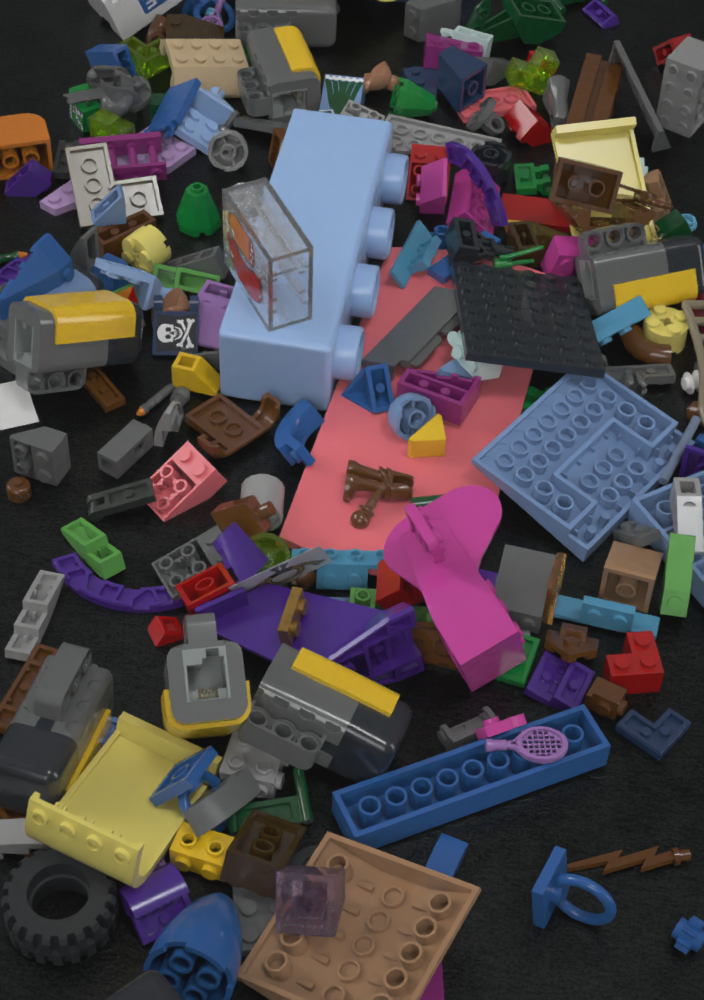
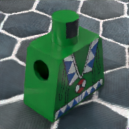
(80, 112)

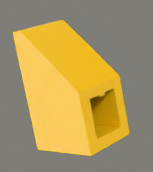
(195, 374)

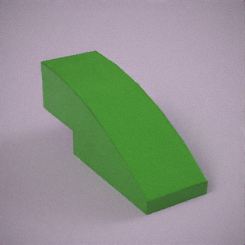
(186, 279)
(94, 548)

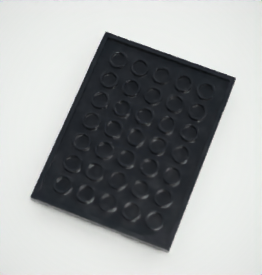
(525, 320)

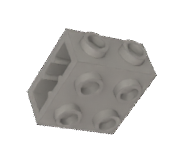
(264, 767)

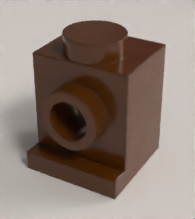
(606, 698)

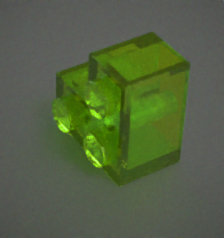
(146, 57)
(534, 74)
(108, 124)

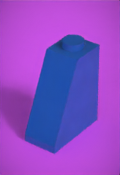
(112, 56)

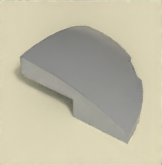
(168, 422)

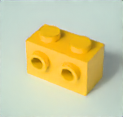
(199, 854)

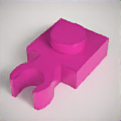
(494, 726)

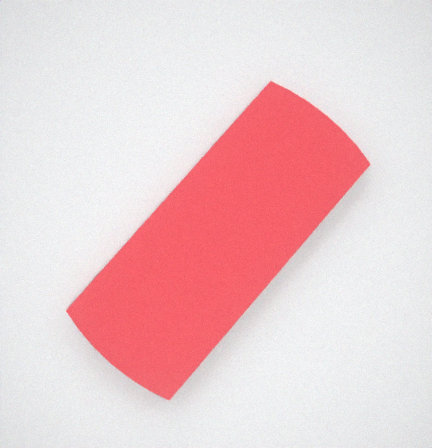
(353, 433)

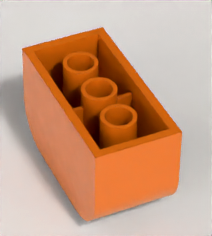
(21, 139)

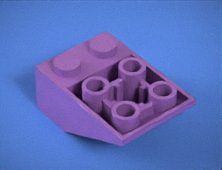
(213, 305)

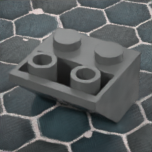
(41, 454)

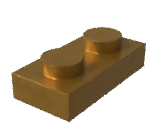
(290, 621)

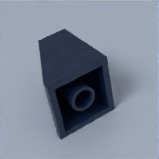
(461, 78)

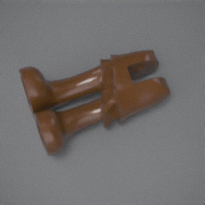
(393, 483)

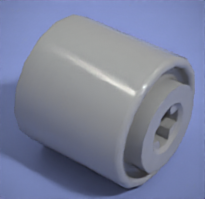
(266, 489)

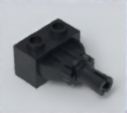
(469, 245)

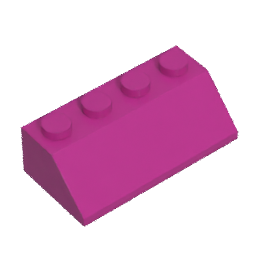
(468, 202)

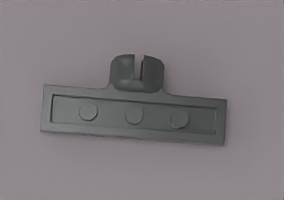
(639, 376)

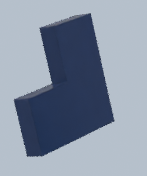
(653, 737)

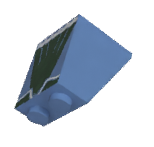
(338, 91)

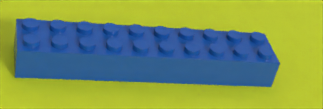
(463, 782)

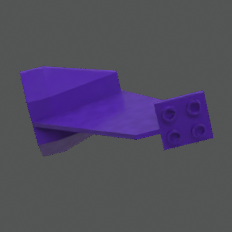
(350, 634)

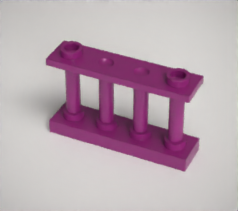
(132, 145)

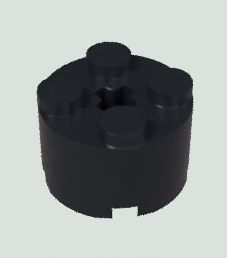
(495, 159)

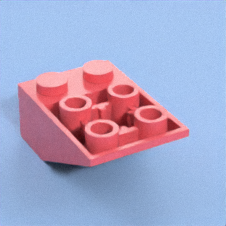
(184, 483)

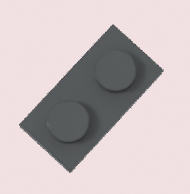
(636, 534)

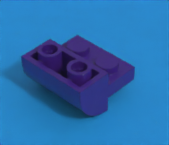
(155, 901)

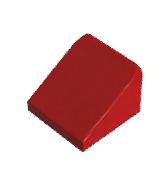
(165, 630)

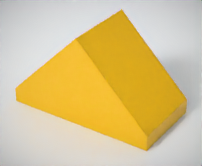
(428, 440)

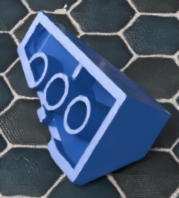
(43, 272)

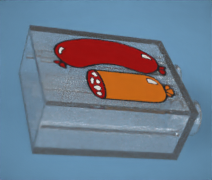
(267, 254)

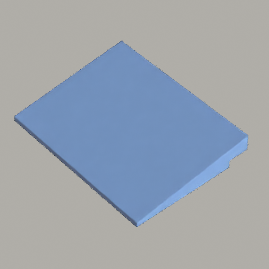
(581, 458)

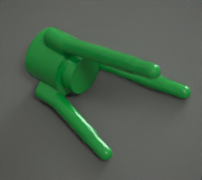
(505, 260)

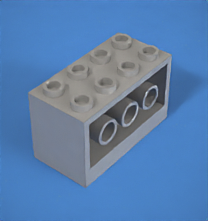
(682, 89)

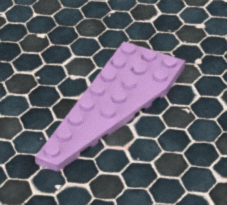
(173, 152)

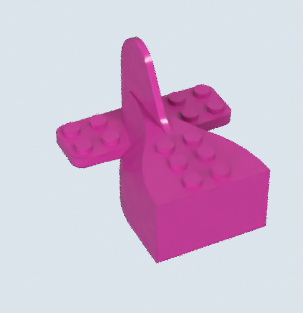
(440, 556)

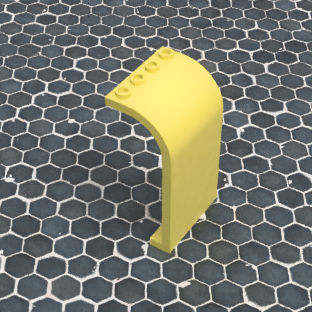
(605, 144)
(108, 809)

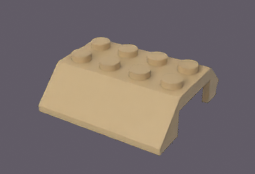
(209, 60)

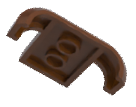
(229, 426)

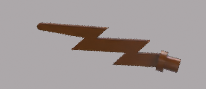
(648, 857)

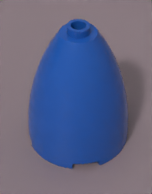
(203, 934)

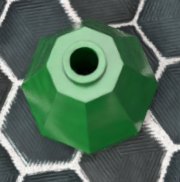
(411, 100)
(198, 211)

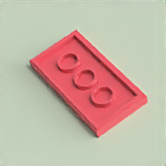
(505, 99)

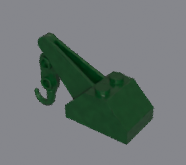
(528, 19)

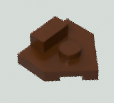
(571, 643)

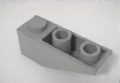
(687, 509)

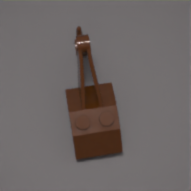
(595, 187)

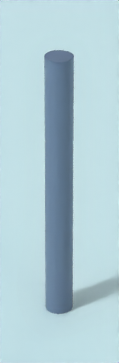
(679, 450)

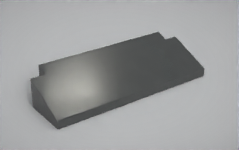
(619, 55)
(417, 332)

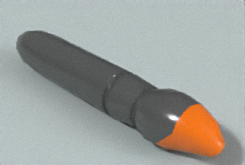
(154, 400)

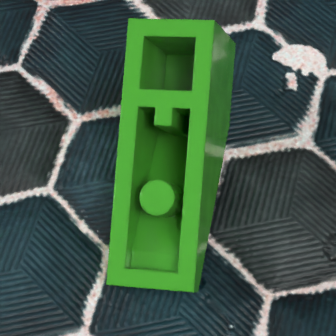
(677, 575)

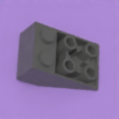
(188, 561)

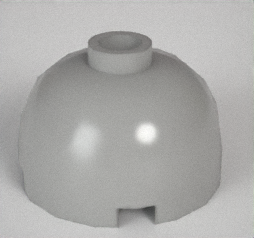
(228, 150)

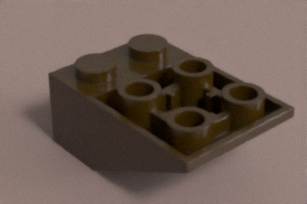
(527, 235)

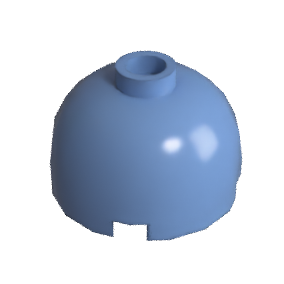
(409, 414)

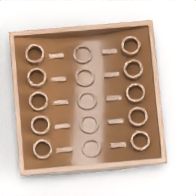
(387, 939)

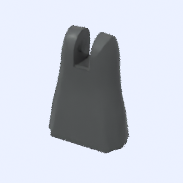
(556, 98)

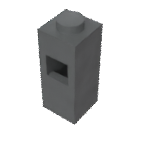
(125, 448)

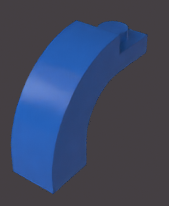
(295, 430)

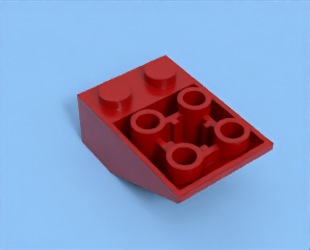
(421, 156)

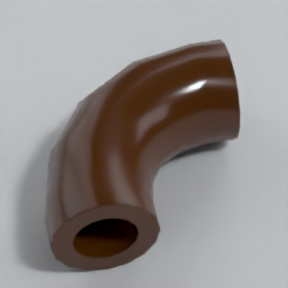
(156, 29)
(645, 350)

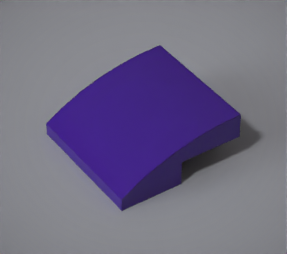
(558, 682)

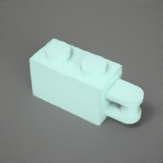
(470, 35)
(484, 370)

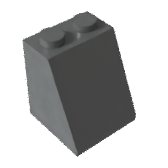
(430, 17)
(524, 585)

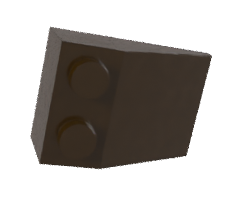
(188, 27)
(261, 850)

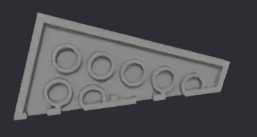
(412, 131)

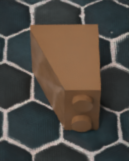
(630, 575)

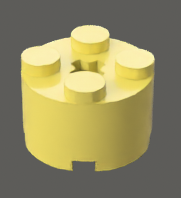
(145, 248)
(666, 327)

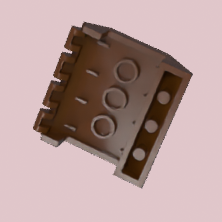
(622, 213)

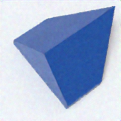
(371, 388)

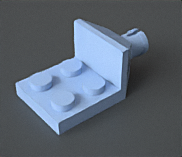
(203, 118)
(145, 284)

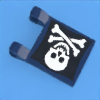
(175, 328)

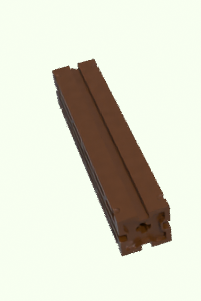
(595, 92)

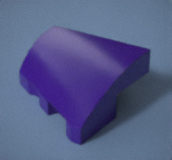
(239, 552)

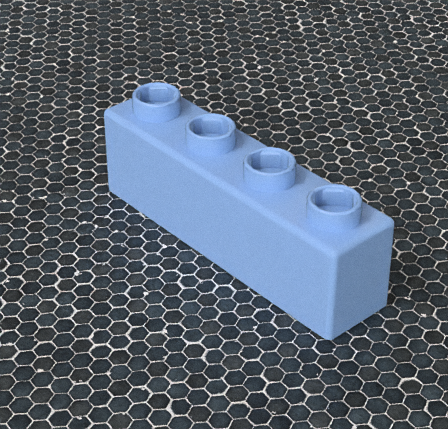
(334, 183)

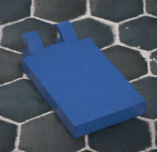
(174, 107)

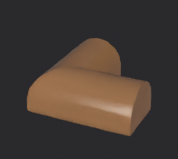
(655, 184)

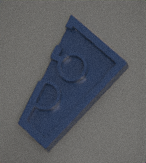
(423, 77)

